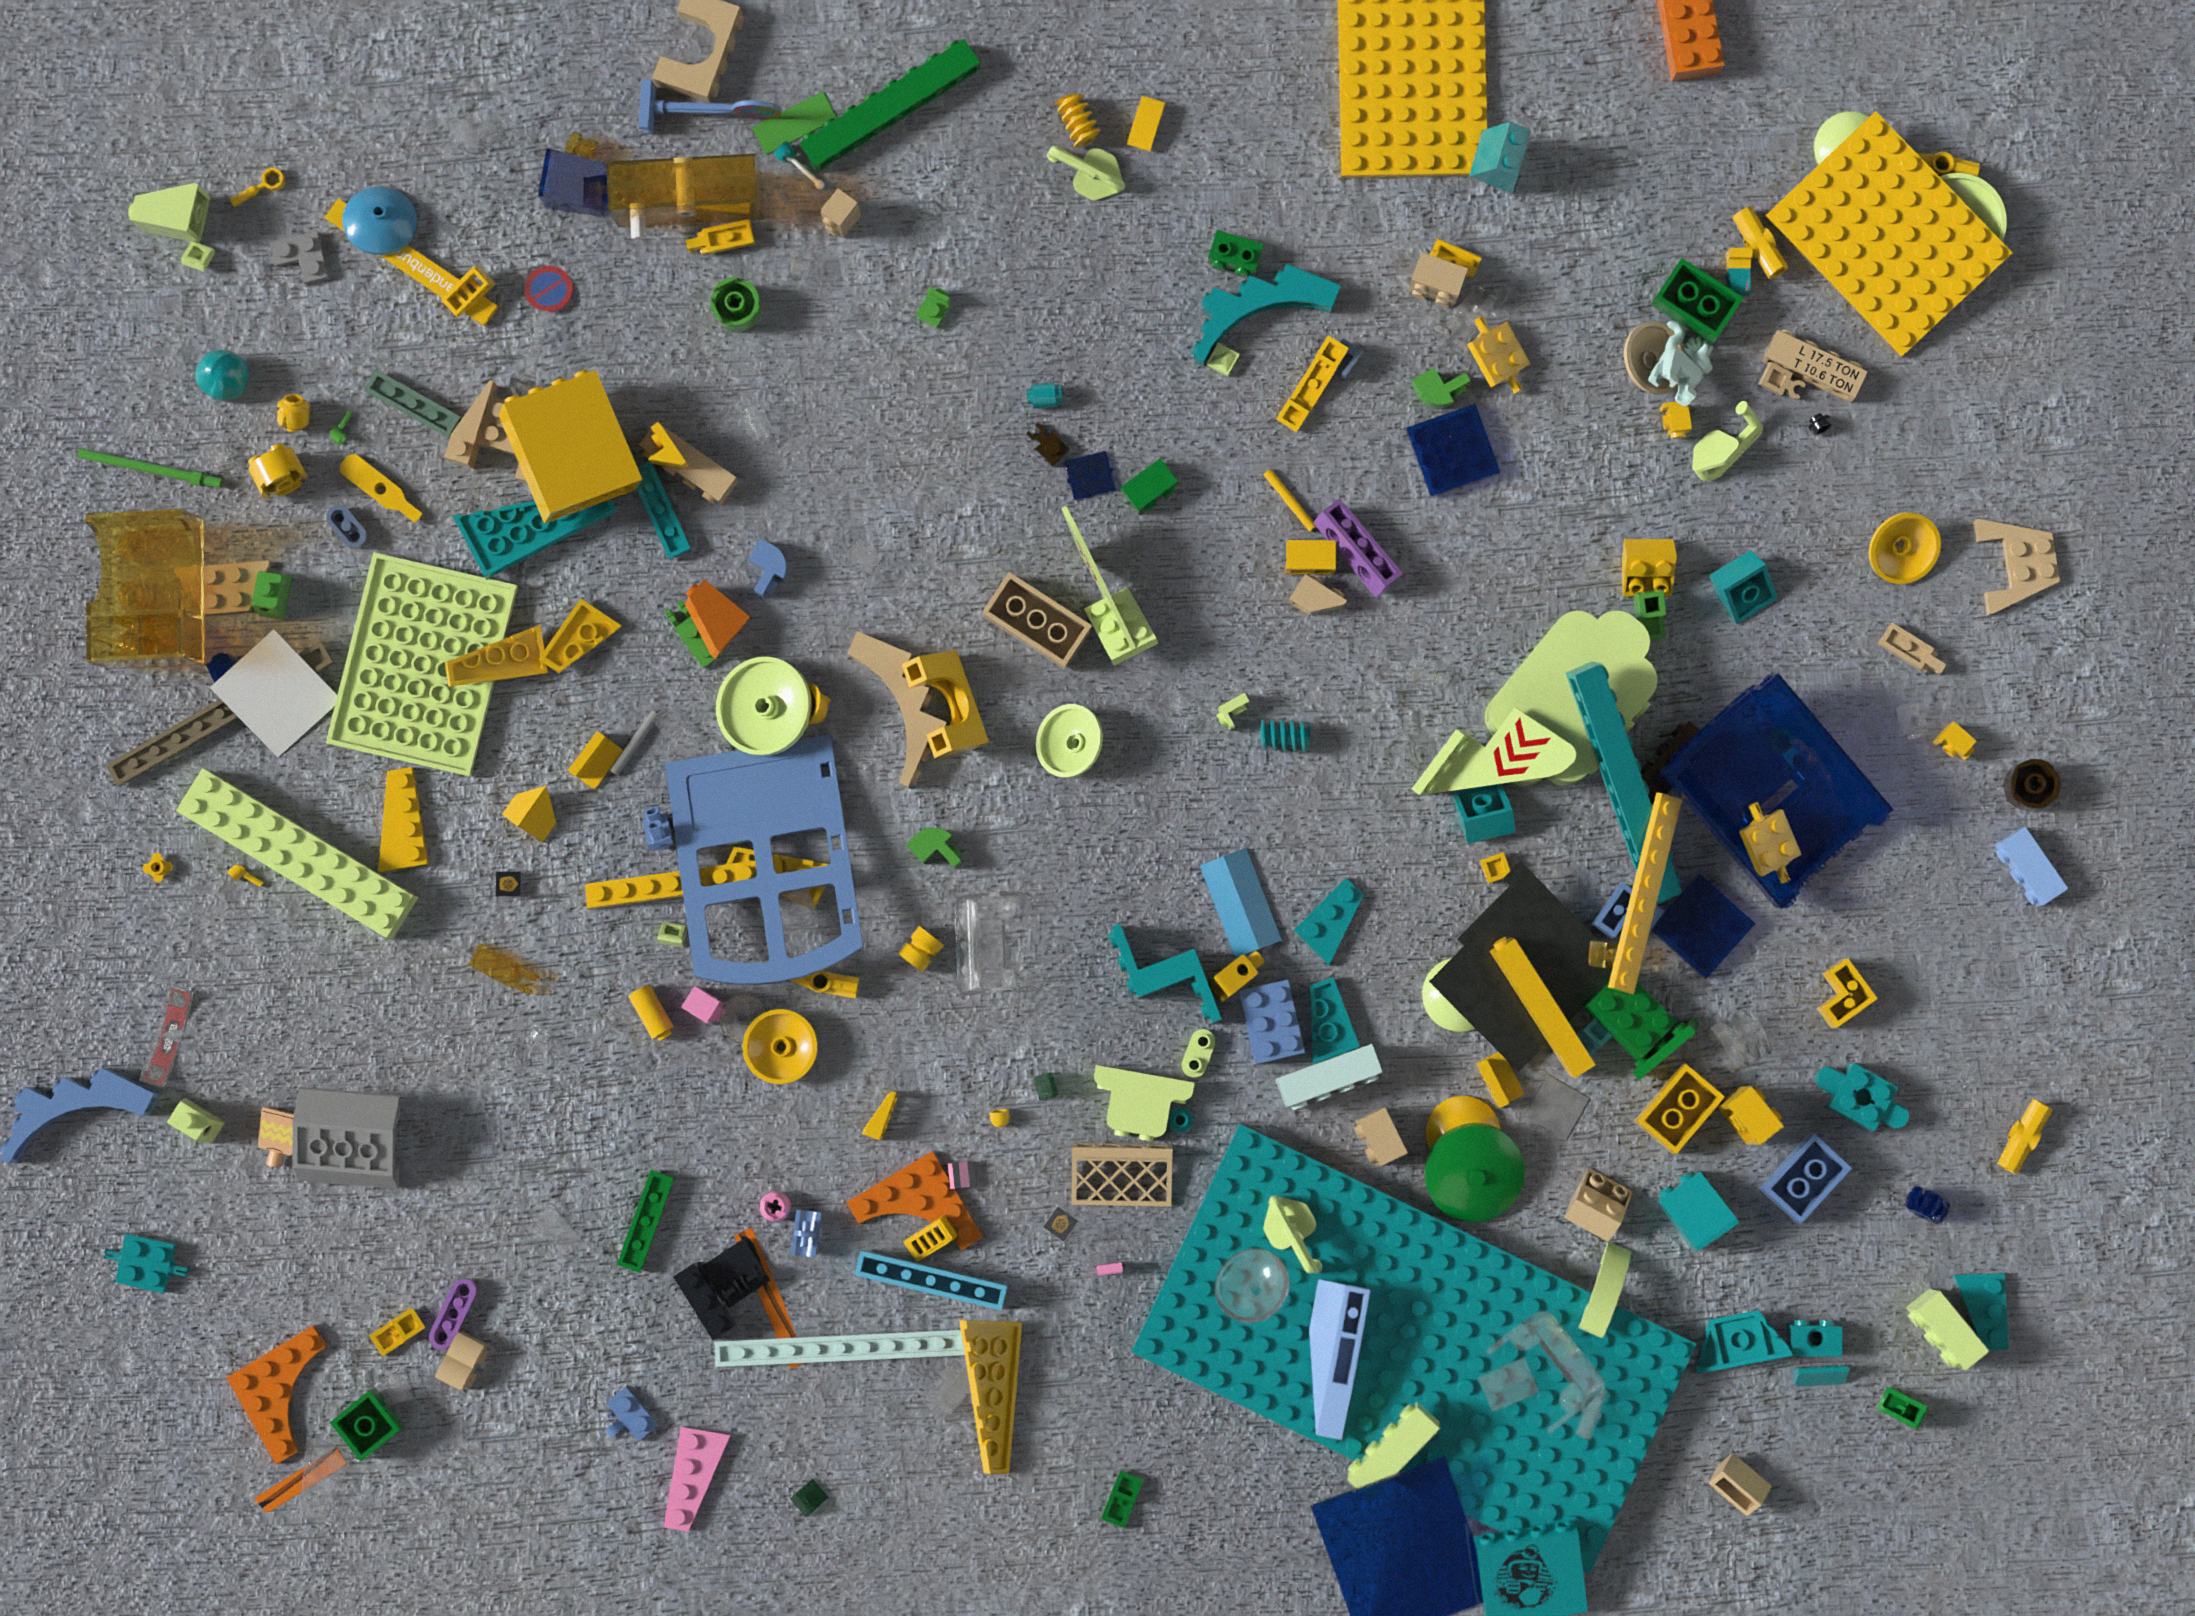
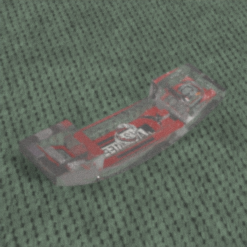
(168, 1037)

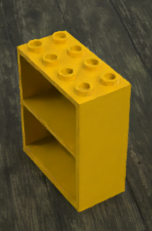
(569, 445)

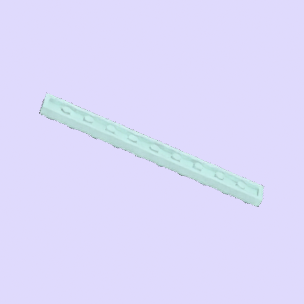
(838, 1348)

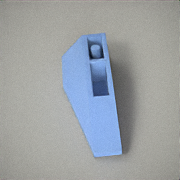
(1335, 1348)

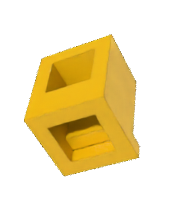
(1676, 419)
(1955, 741)

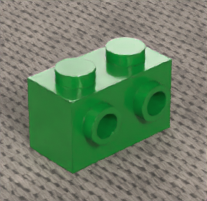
(1235, 254)

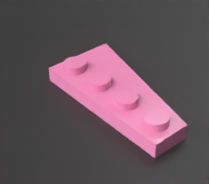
(694, 1467)

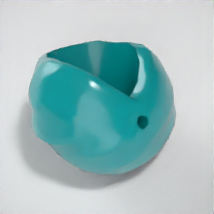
(222, 375)

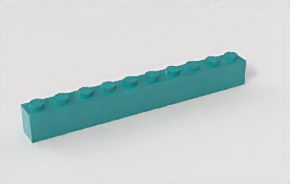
(1617, 764)

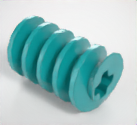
(1285, 735)

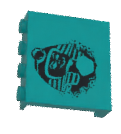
(1532, 1571)

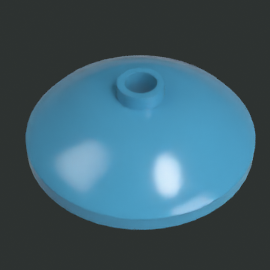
(383, 232)

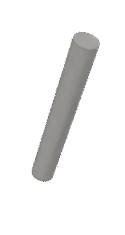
(633, 744)

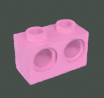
(703, 1005)

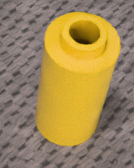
(651, 1013)

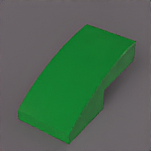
(1121, 1499)

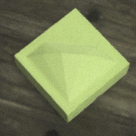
(197, 256)
(1222, 359)

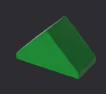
(1902, 1408)

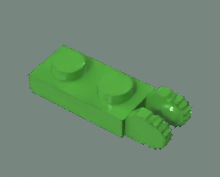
(691, 636)

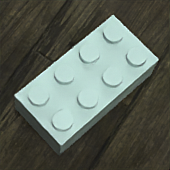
(1329, 1075)

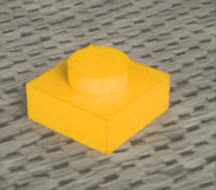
(1495, 867)

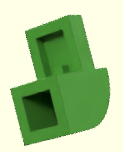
(1437, 394)
(1650, 609)
(932, 840)

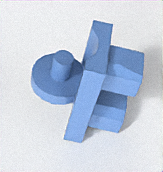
(657, 829)
(806, 1233)

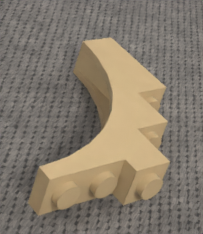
(887, 664)

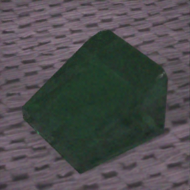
(1045, 1086)
(809, 1498)

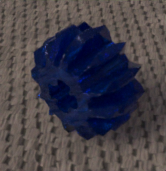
(1927, 1205)

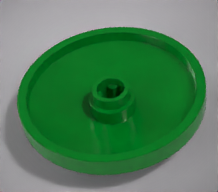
(1474, 1172)

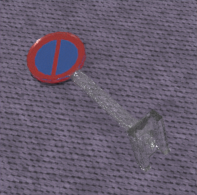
(546, 291)

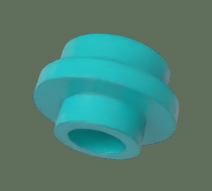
(1172, 1120)

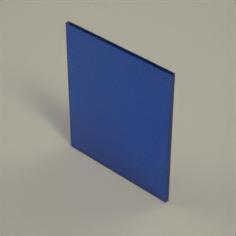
(1402, 1545)

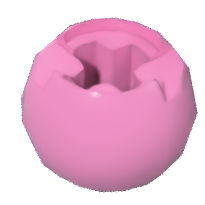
(779, 1215)

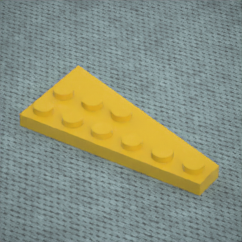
(992, 1369)

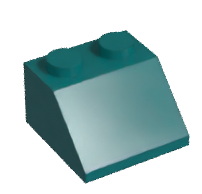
(1744, 586)
(1484, 812)

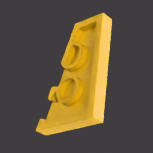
(577, 636)

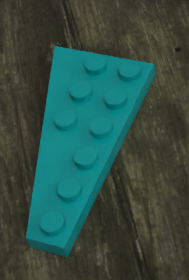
(517, 532)

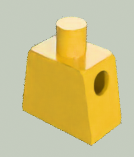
(1230, 981)

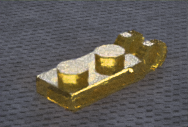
(501, 968)

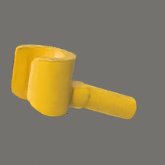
(238, 871)

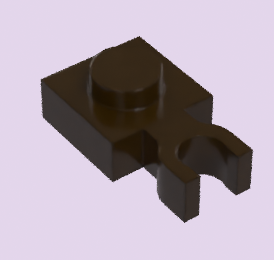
(1050, 447)

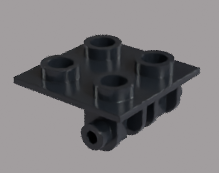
(736, 1273)

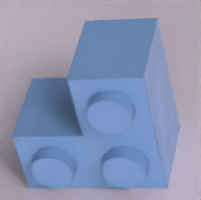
(1613, 914)

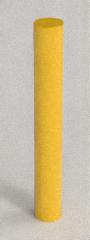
(1290, 500)

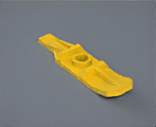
(370, 479)

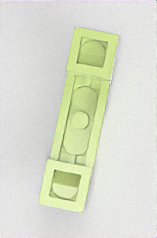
(1606, 1290)

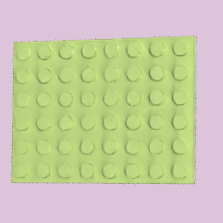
(395, 674)

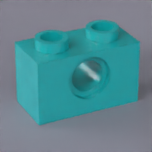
(1830, 1338)

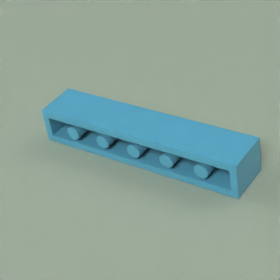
(931, 1279)

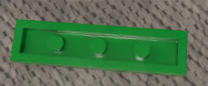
(645, 1221)

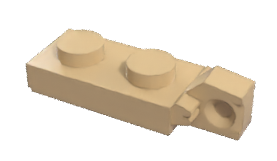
(1911, 649)

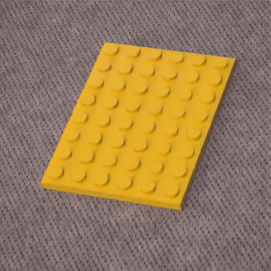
(1411, 87)
(1888, 234)

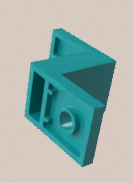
(1164, 974)

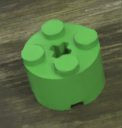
(749, 308)

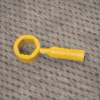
(254, 190)

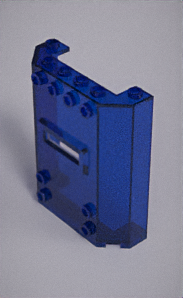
(1753, 753)

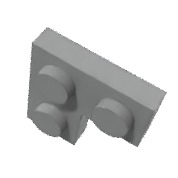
(303, 249)

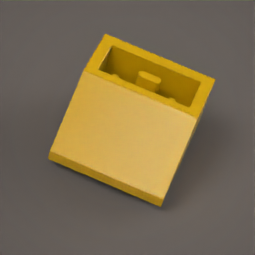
(1648, 566)

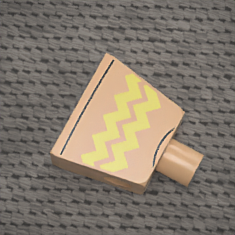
(276, 1134)

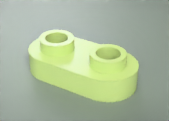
(1198, 1053)

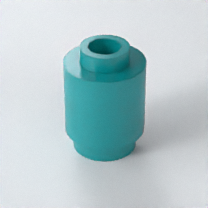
(1044, 395)

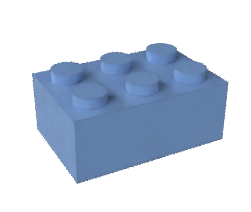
(1271, 1021)
(1805, 1178)

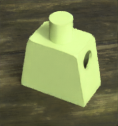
(194, 1120)

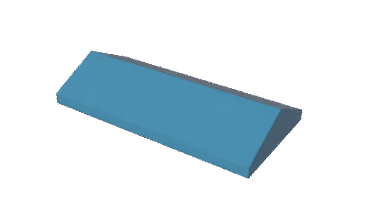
(1240, 903)

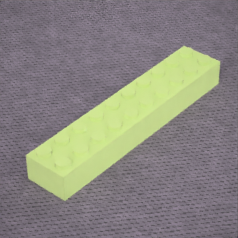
(297, 854)

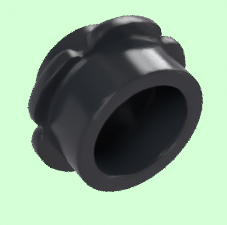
(1819, 424)

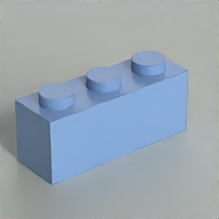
(2030, 867)

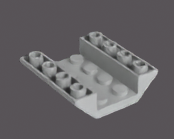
(346, 1137)

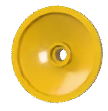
(1915, 553)
(762, 1041)
(1455, 1112)

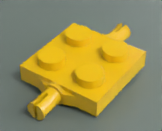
(1498, 354)
(1770, 842)

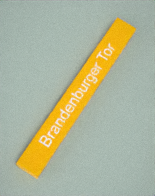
(424, 272)

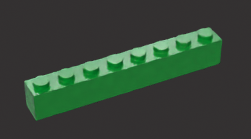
(890, 105)

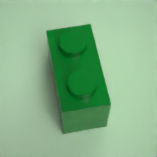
(1149, 487)

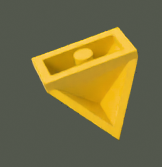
(532, 812)

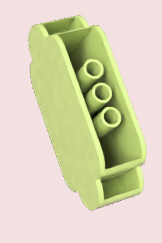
(1545, 694)

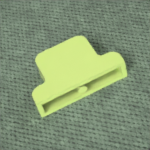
(1140, 1100)

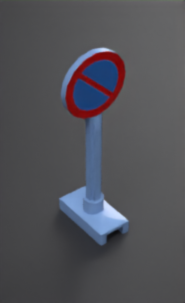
(650, 107)

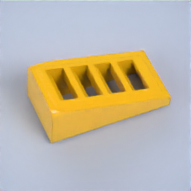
(481, 290)
(878, 1123)
(946, 1229)

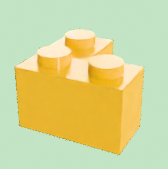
(1851, 993)

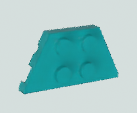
(1740, 1341)

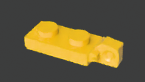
(722, 238)

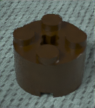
(2042, 775)

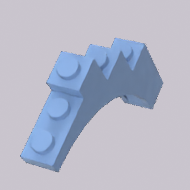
(69, 1096)

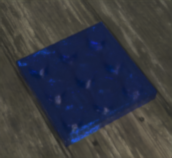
(1452, 450)
(1702, 926)

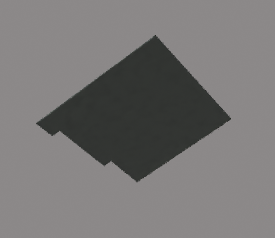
(1553, 944)

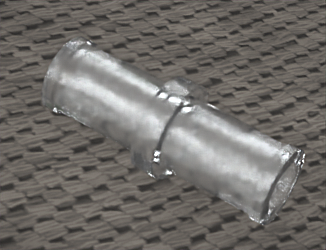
(1590, 1416)

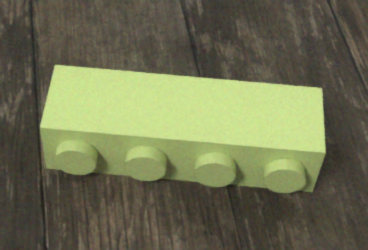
(1396, 1447)

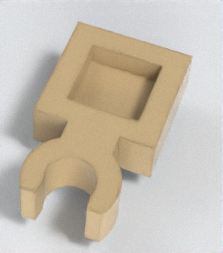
(1778, 379)

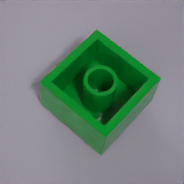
(367, 1424)

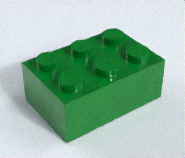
(1697, 301)
(1631, 1019)

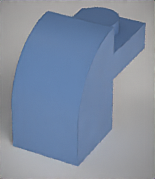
(774, 565)

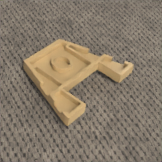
(2028, 560)

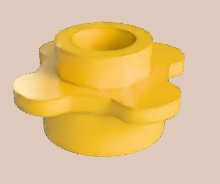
(150, 868)

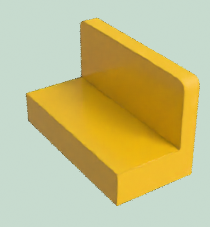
(1310, 557)
(595, 760)
(1500, 1079)

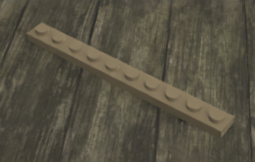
(192, 729)

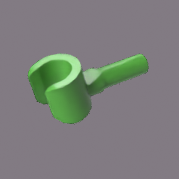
(337, 433)

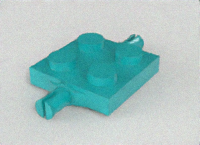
(145, 1263)

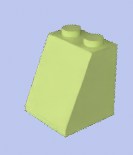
(172, 212)

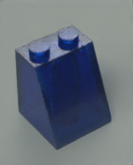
(573, 184)

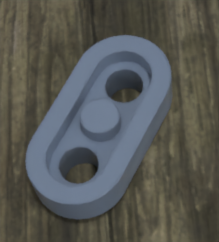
(347, 527)

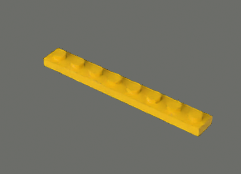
(665, 885)
(1645, 893)

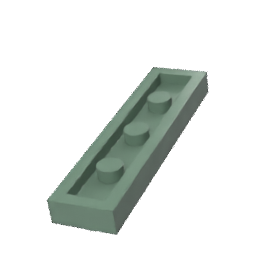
(412, 404)

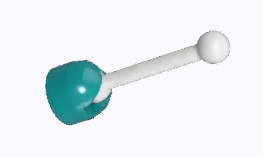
(786, 153)

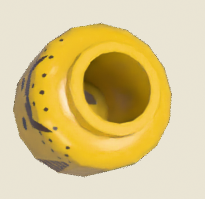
(293, 412)

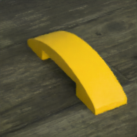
(1312, 384)

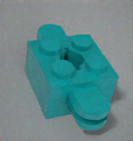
(1861, 1097)

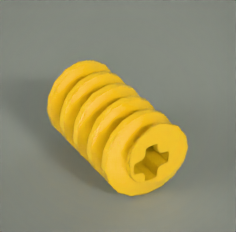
(1077, 120)

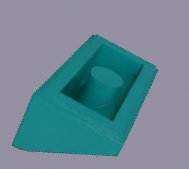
(1820, 1375)

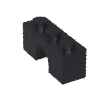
(704, 1302)

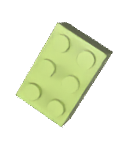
(1946, 1330)

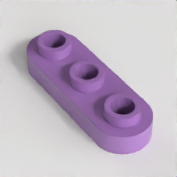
(445, 1321)

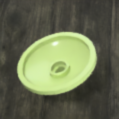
(1835, 131)
(1058, 740)
(1440, 1008)

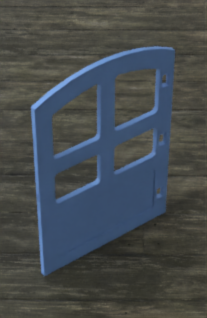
(752, 800)

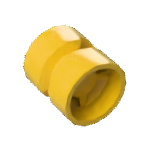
(920, 949)

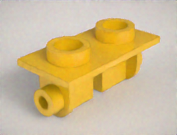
(1456, 255)

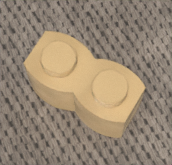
(461, 1361)

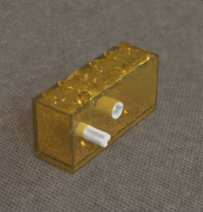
(684, 191)

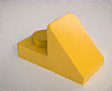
(669, 455)

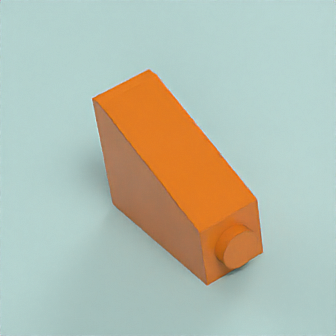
(714, 616)

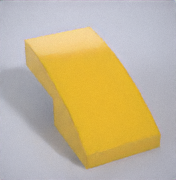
(1146, 123)
(397, 1331)

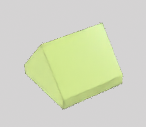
(672, 934)

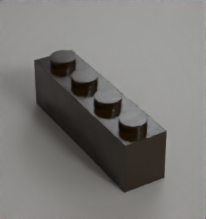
(1651, 771)

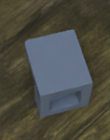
(1350, 360)

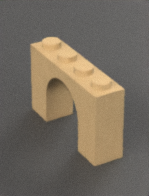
(702, 79)

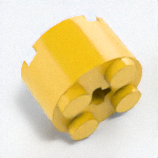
(277, 471)

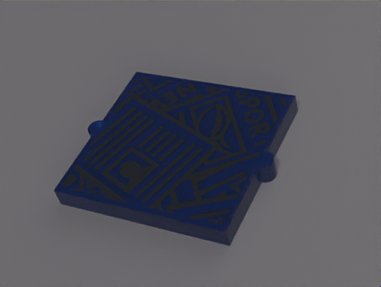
(1090, 475)

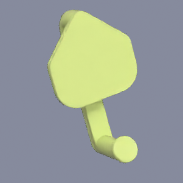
(1096, 174)
(1719, 450)
(1287, 1225)

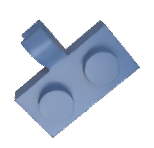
(630, 1415)

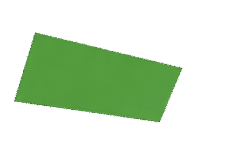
(794, 122)

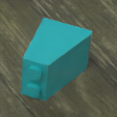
(1500, 155)
(1696, 1210)

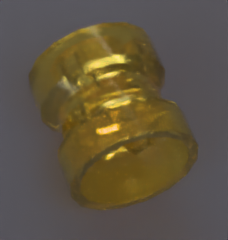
(580, 146)

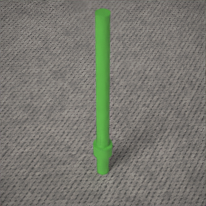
(195, 477)

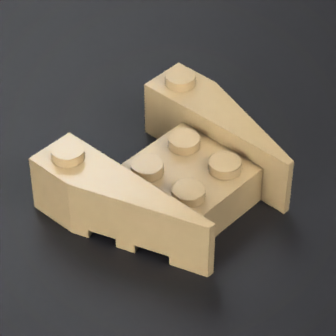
(480, 428)

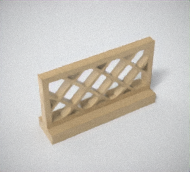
(1121, 1152)

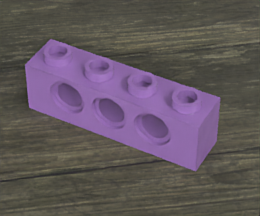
(1358, 548)

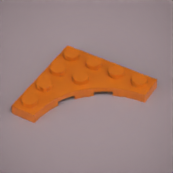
(919, 1191)
(268, 1386)

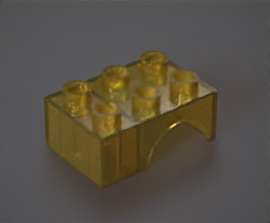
(148, 590)

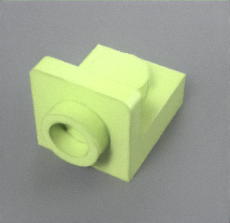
(1233, 706)

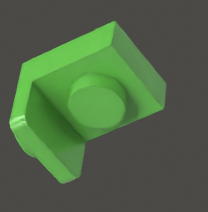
(934, 307)

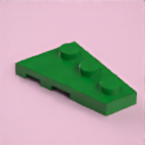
(1666, 1047)

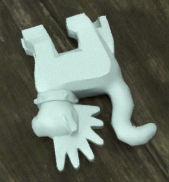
(1682, 366)

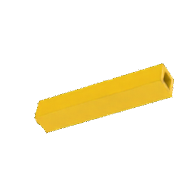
(1541, 1007)

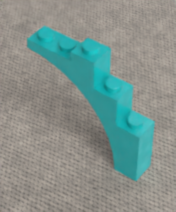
(1293, 289)

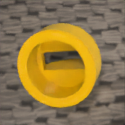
(1000, 1117)

